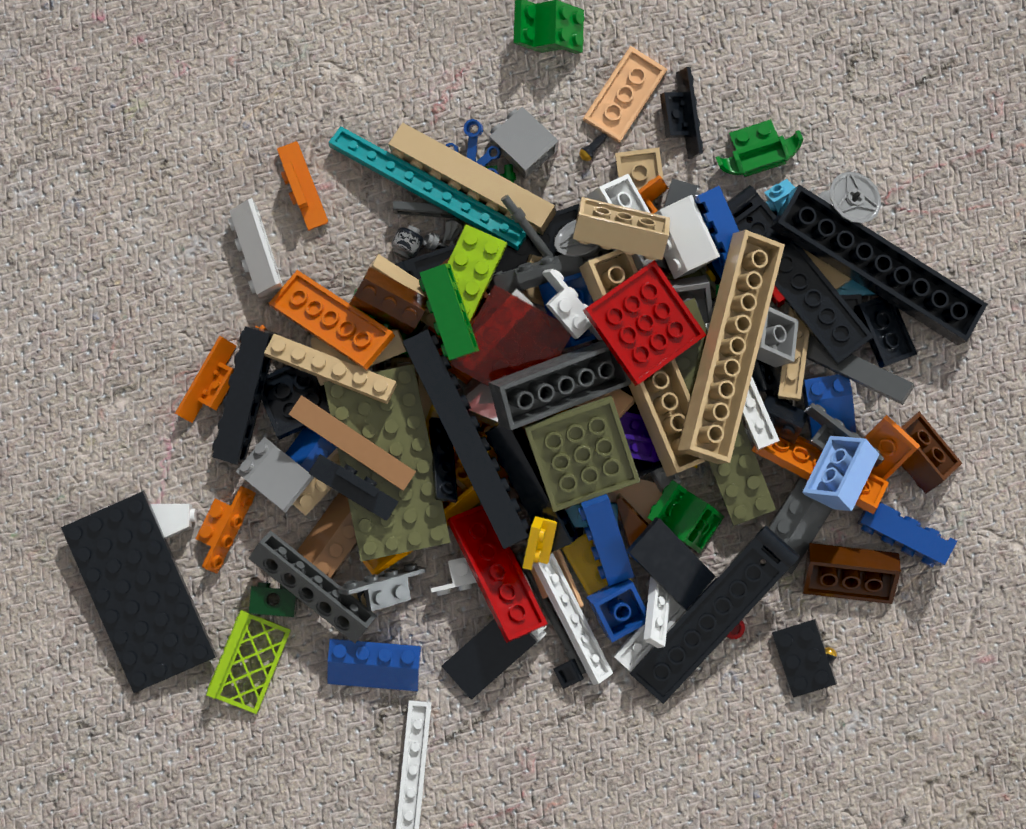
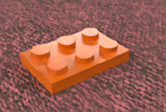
(893, 445)

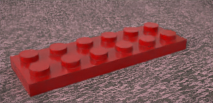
(497, 575)

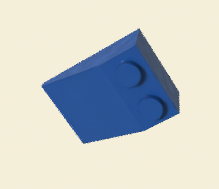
(834, 395)

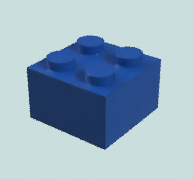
(618, 609)

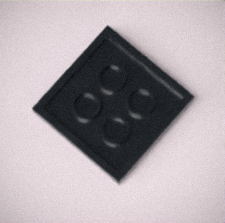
(283, 391)

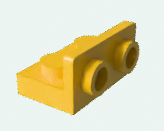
(539, 542)

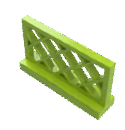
(230, 652)

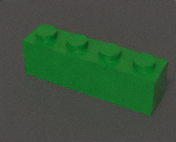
(448, 311)

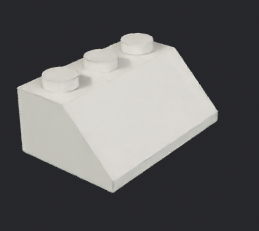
(689, 240)

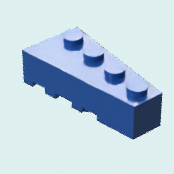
(718, 222)
(907, 534)
(607, 540)

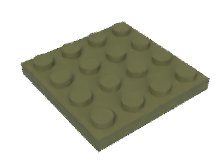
(582, 453)

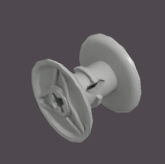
(853, 197)
(572, 248)

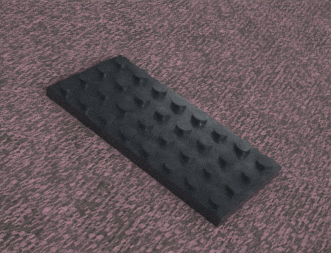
(139, 592)

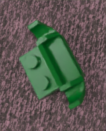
(759, 149)

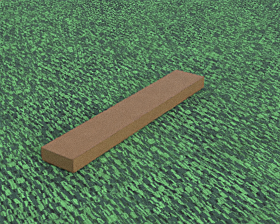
(352, 443)

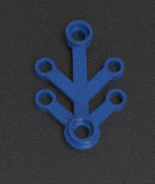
(472, 145)

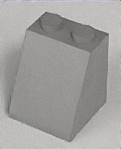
(523, 141)

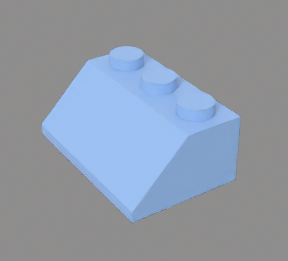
(841, 472)

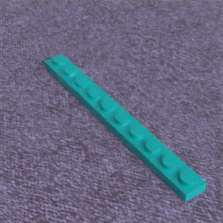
(427, 187)

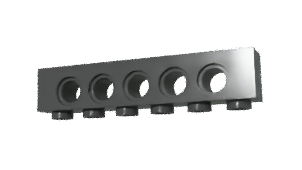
(312, 586)

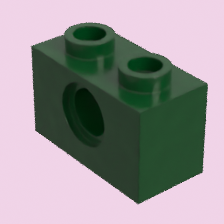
(259, 601)

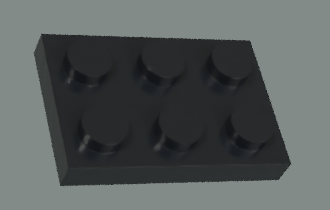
(890, 334)
(804, 658)

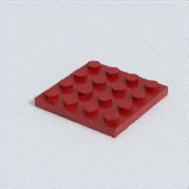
(644, 323)

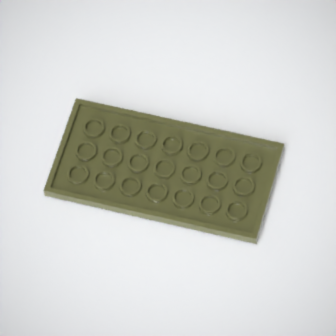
(401, 432)

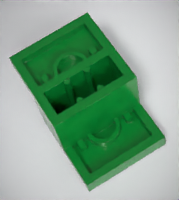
(548, 26)
(686, 516)

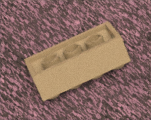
(621, 229)

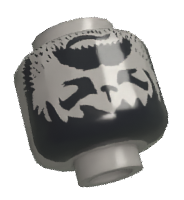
(407, 242)

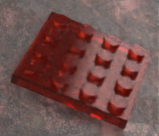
(511, 338)

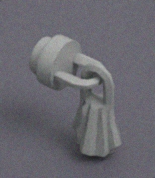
(452, 230)

